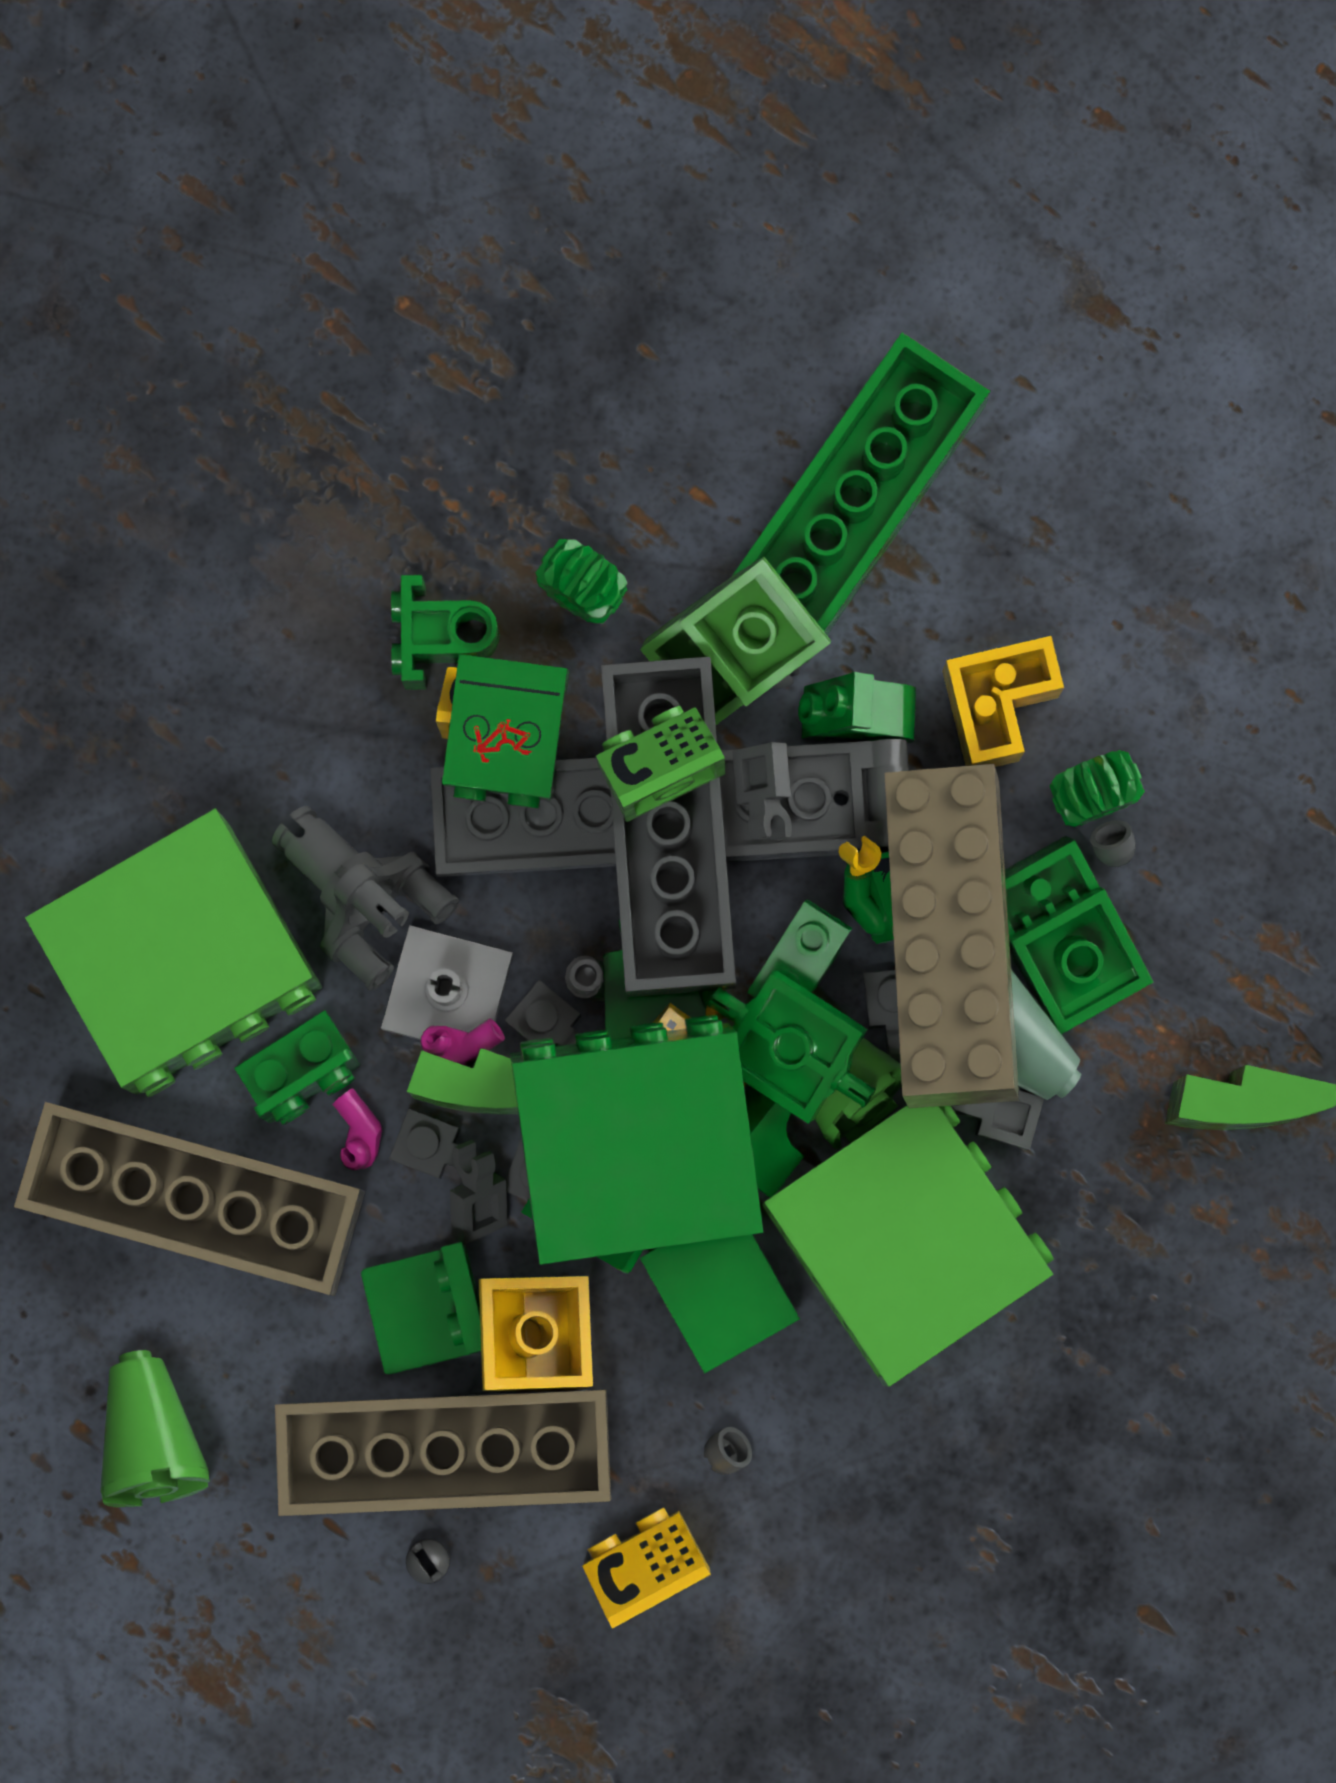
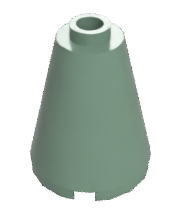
(1043, 1055)

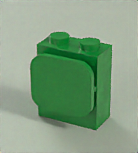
(720, 1295)

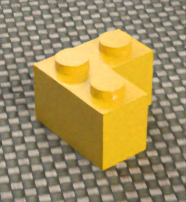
(987, 690)

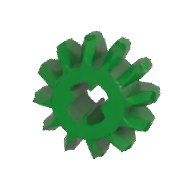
(581, 580)
(1096, 788)

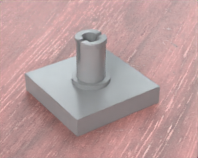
(445, 984)

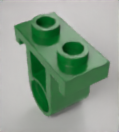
(432, 629)
(858, 709)
(805, 948)

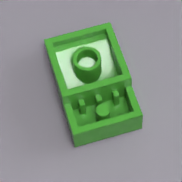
(749, 631)
(451, 1085)
(1248, 1100)

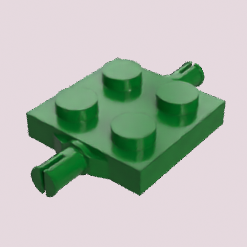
(795, 1046)

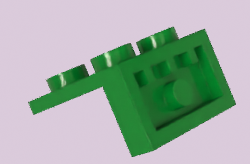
(297, 1069)
(424, 1308)

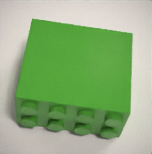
(175, 955)
(909, 1239)

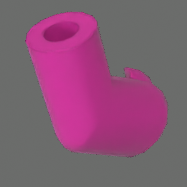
(461, 1045)
(363, 1133)

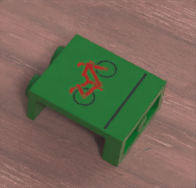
(504, 730)

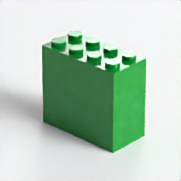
(636, 1140)

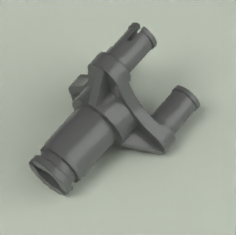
(359, 891)

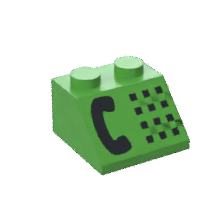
(660, 762)

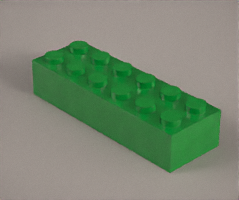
(868, 478)

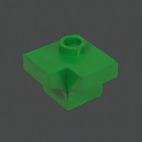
(772, 1151)

